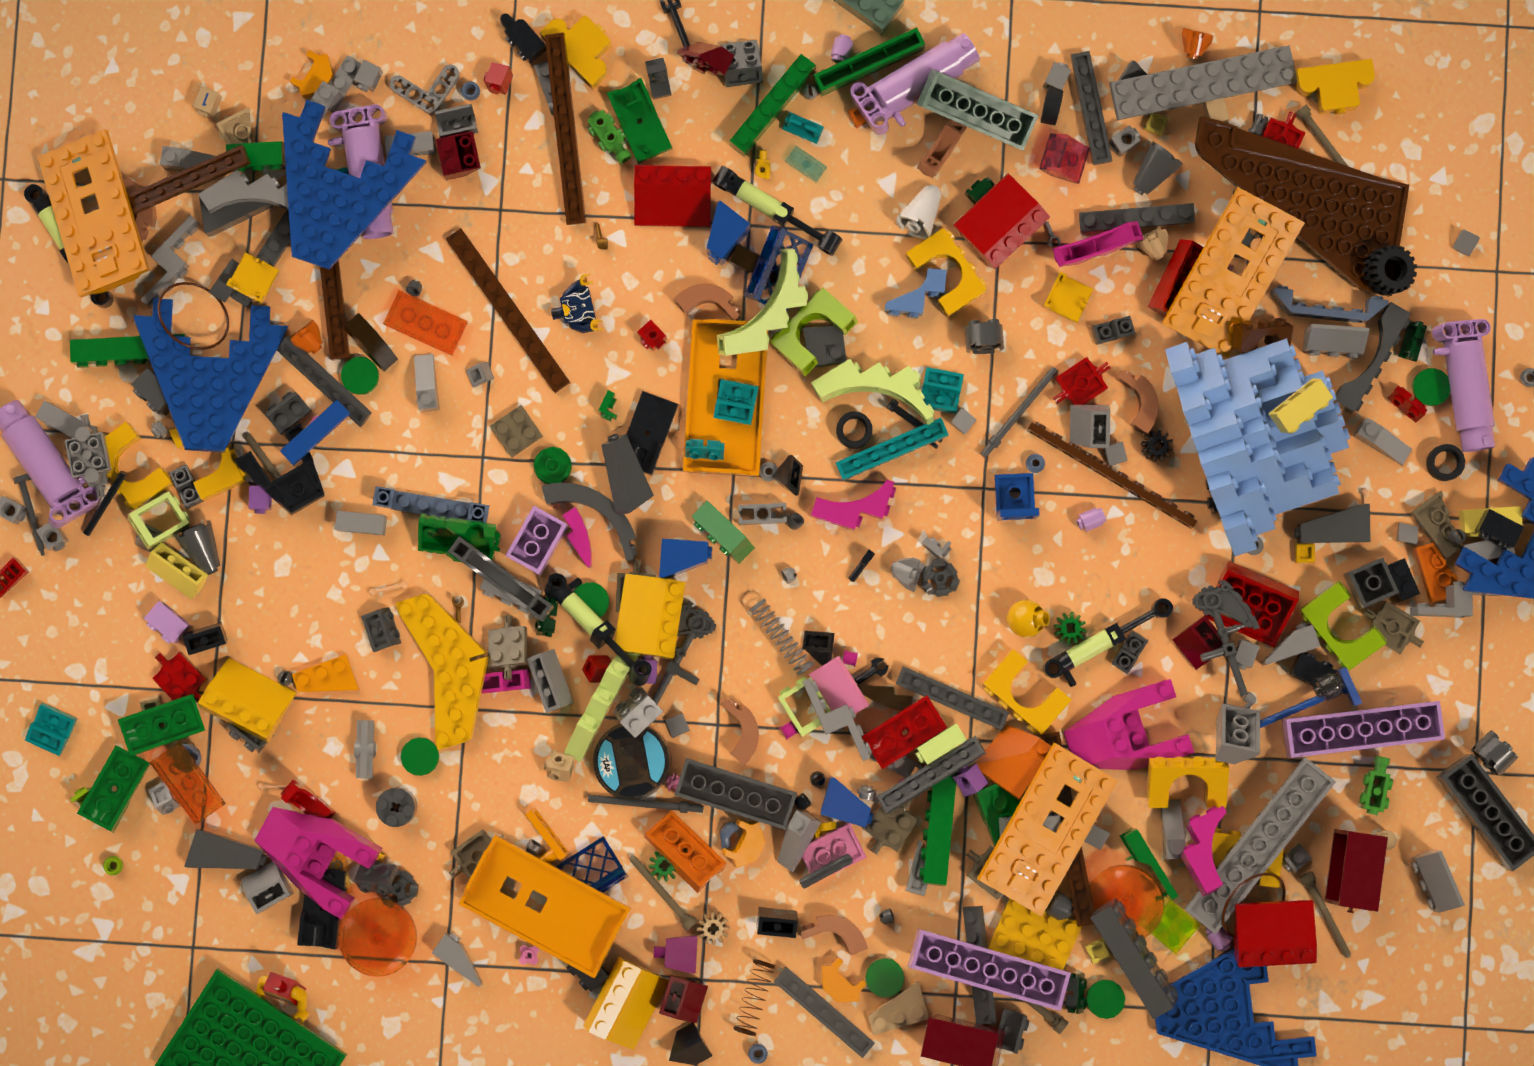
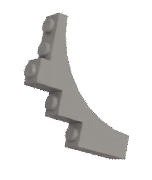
(235, 190)

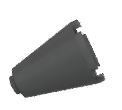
(1155, 169)
(200, 546)

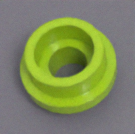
(107, 865)

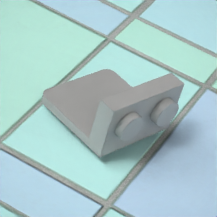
(637, 711)

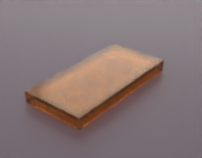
(425, 322)
(187, 783)

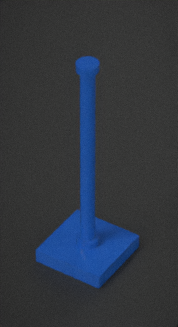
(1349, 689)

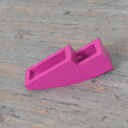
(579, 536)
(495, 682)

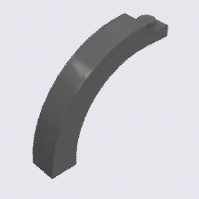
(580, 494)

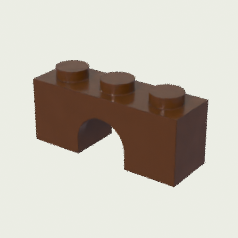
(1248, 333)

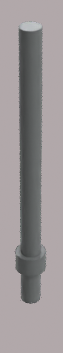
(995, 440)
(683, 807)

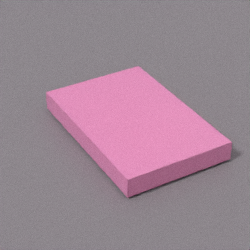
(838, 686)
(831, 847)

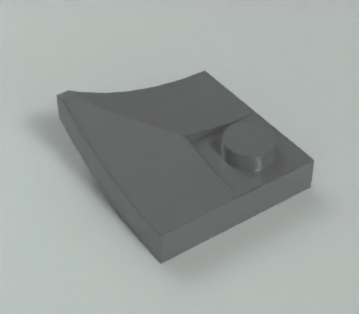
(826, 345)

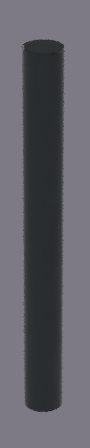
(105, 502)

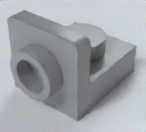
(932, 546)
(163, 799)
(1295, 858)

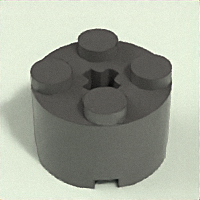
(984, 336)
(1494, 753)
(406, 812)

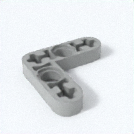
(431, 95)

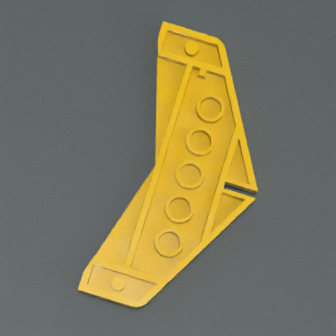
(456, 677)

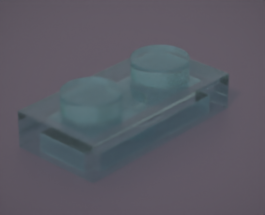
(806, 164)

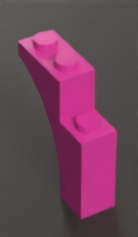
(1098, 245)
(847, 513)
(1199, 857)

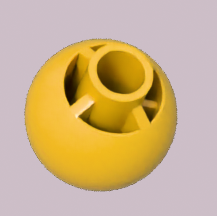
(1027, 618)

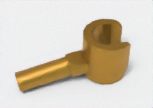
(602, 243)
(458, 608)

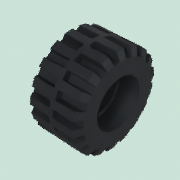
(1403, 267)

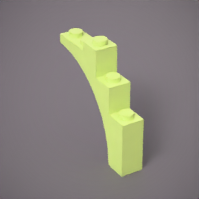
(773, 315)
(877, 379)
(598, 707)

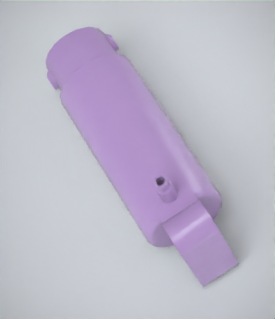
(905, 84)
(364, 143)
(1468, 381)
(44, 464)

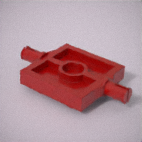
(1284, 131)
(1081, 382)
(179, 677)

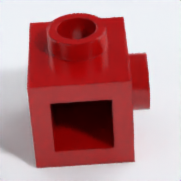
(498, 78)
(652, 336)

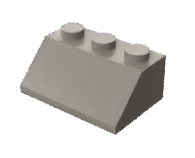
(1335, 340)
(1237, 734)
(1437, 881)

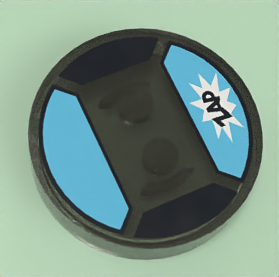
(631, 765)

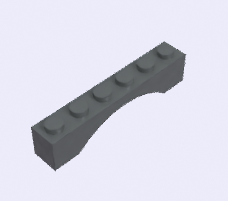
(1390, 325)
(500, 579)

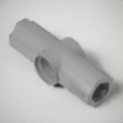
(365, 749)

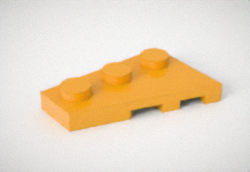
(327, 676)

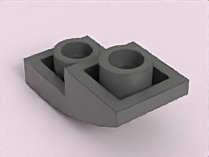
(220, 288)
(1113, 330)
(183, 482)
(1129, 651)

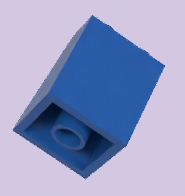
(726, 233)
(682, 556)
(844, 805)

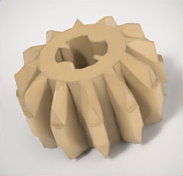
(708, 924)

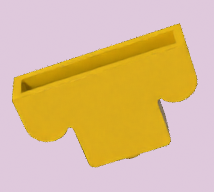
(584, 47)
(1335, 84)

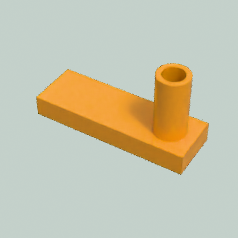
(557, 849)

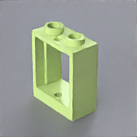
(142, 530)
(787, 692)
(940, 744)

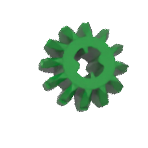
(1062, 628)
(657, 866)

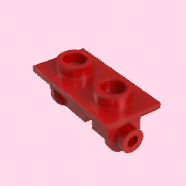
(1400, 398)

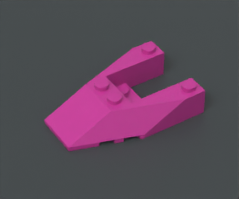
(1115, 734)
(304, 849)

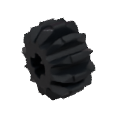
(1151, 450)

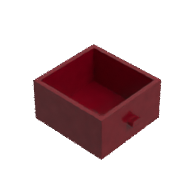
(1356, 870)
(962, 1042)

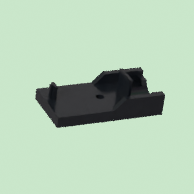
(655, 416)
(320, 926)

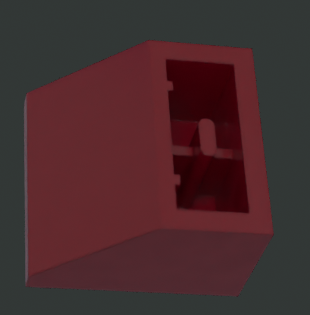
(707, 58)
(458, 155)
(1198, 639)
(683, 999)

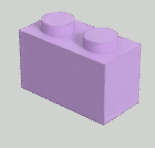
(167, 622)

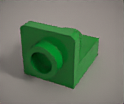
(608, 402)

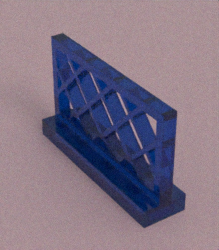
(768, 264)
(609, 880)

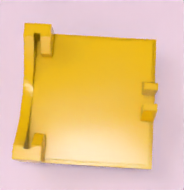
(253, 278)
(1068, 297)

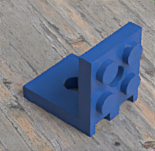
(1019, 508)

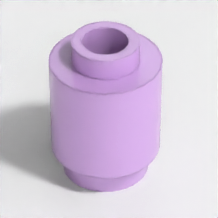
(841, 48)
(1091, 519)
(1220, 940)

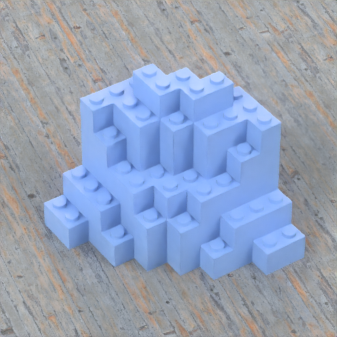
(1244, 455)

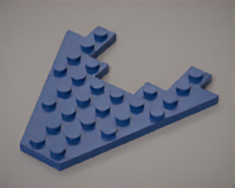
(330, 206)
(208, 392)
(1511, 574)
(1218, 1015)

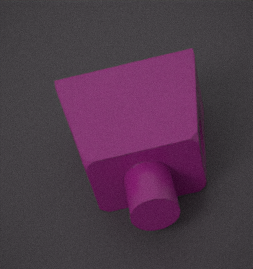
(679, 953)

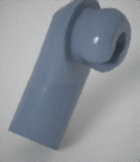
(726, 832)

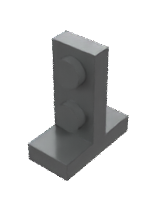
(658, 78)

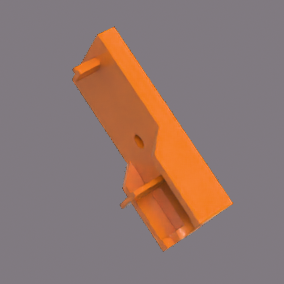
(696, 865)

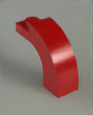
(306, 800)

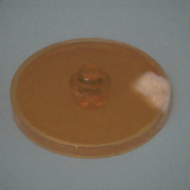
(1135, 890)
(377, 937)

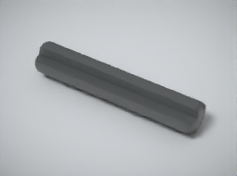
(825, 871)

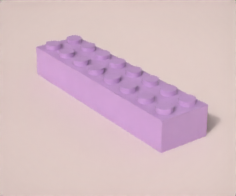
(1363, 729)
(989, 969)

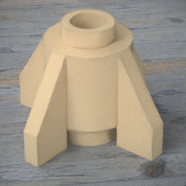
(1154, 243)

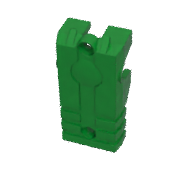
(446, 531)

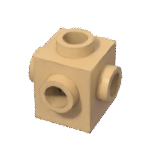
(559, 767)

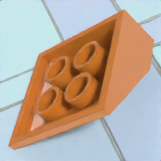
(1013, 760)

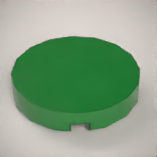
(360, 376)
(1431, 387)
(552, 465)
(594, 596)
(420, 756)
(884, 977)
(1105, 999)

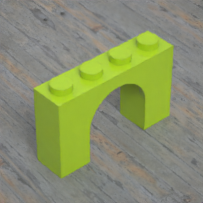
(820, 307)
(1349, 652)

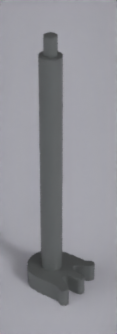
(21, 480)

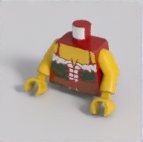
(286, 991)

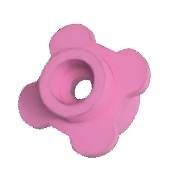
(672, 782)
(532, 959)

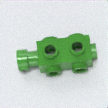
(604, 131)
(1378, 791)

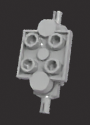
(89, 456)

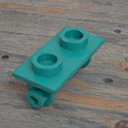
(803, 128)
(713, 451)

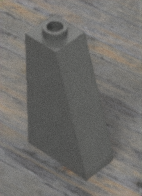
(230, 215)
(625, 475)
(1339, 527)
(218, 851)

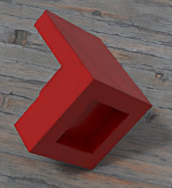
(595, 667)

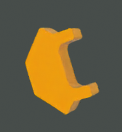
(319, 72)
(749, 845)
(838, 986)

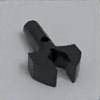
(862, 564)
(871, 671)

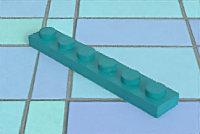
(892, 449)

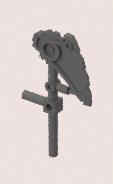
(1229, 604)
(693, 625)

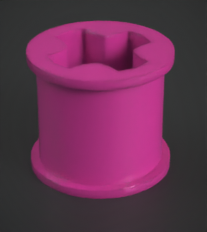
(850, 658)
(788, 730)

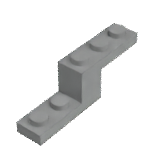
(333, 93)
(170, 261)
(1458, 603)
(837, 719)

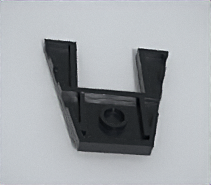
(292, 490)

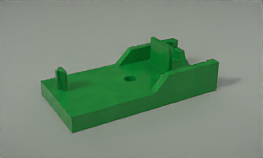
(634, 103)
(143, 732)
(993, 804)
(108, 806)
(1140, 852)

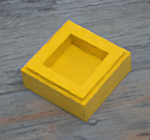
(1304, 553)

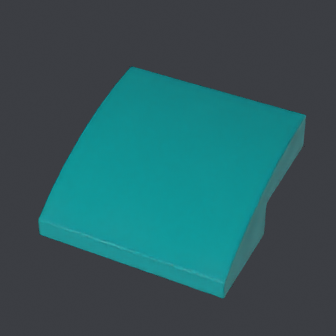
(942, 389)
(736, 401)
(51, 729)

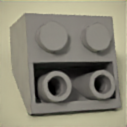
(1090, 425)
(266, 887)

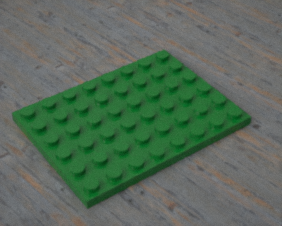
(243, 1029)

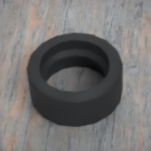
(1051, 106)
(854, 415)
(1430, 462)

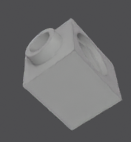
(368, 76)
(1057, 76)
(1122, 148)
(18, 516)
(45, 532)
(1246, 654)

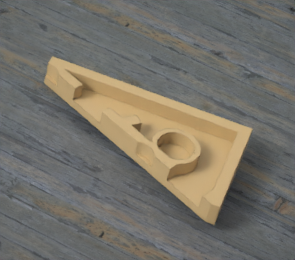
(237, 130)

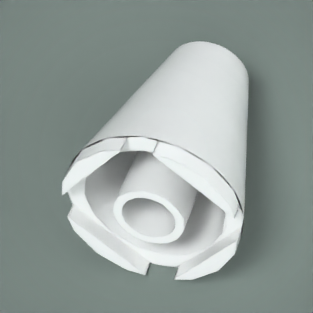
(921, 213)

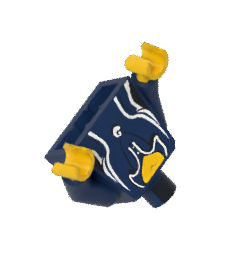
(578, 307)

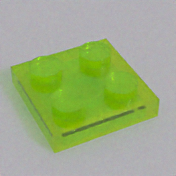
(1175, 927)

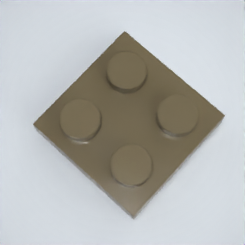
(516, 431)

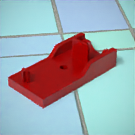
(891, 745)

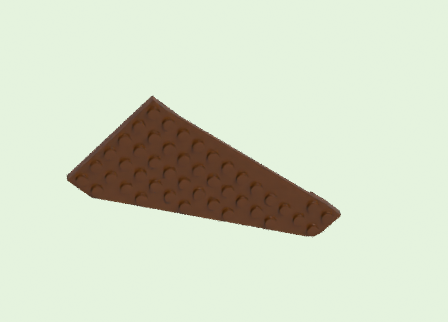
(1342, 207)

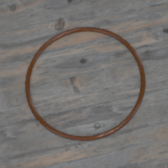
(174, 338)
(1239, 886)

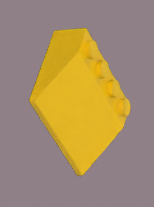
(649, 615)
(247, 699)
(625, 1003)

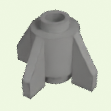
(907, 572)

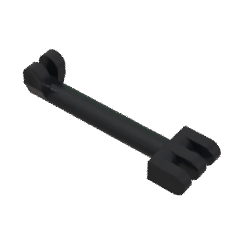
(672, 8)
(893, 407)

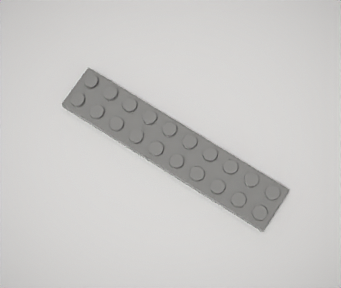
(1203, 82)
(1262, 842)

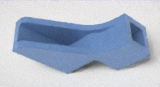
(913, 302)

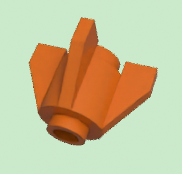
(1195, 42)
(308, 338)

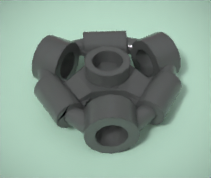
(939, 578)
(399, 888)

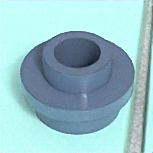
(470, 85)
(1033, 469)
(753, 1058)

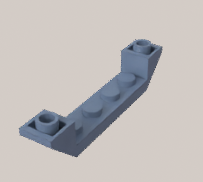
(1284, 298)
(429, 505)

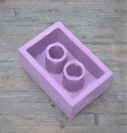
(537, 540)

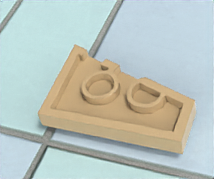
(901, 1011)

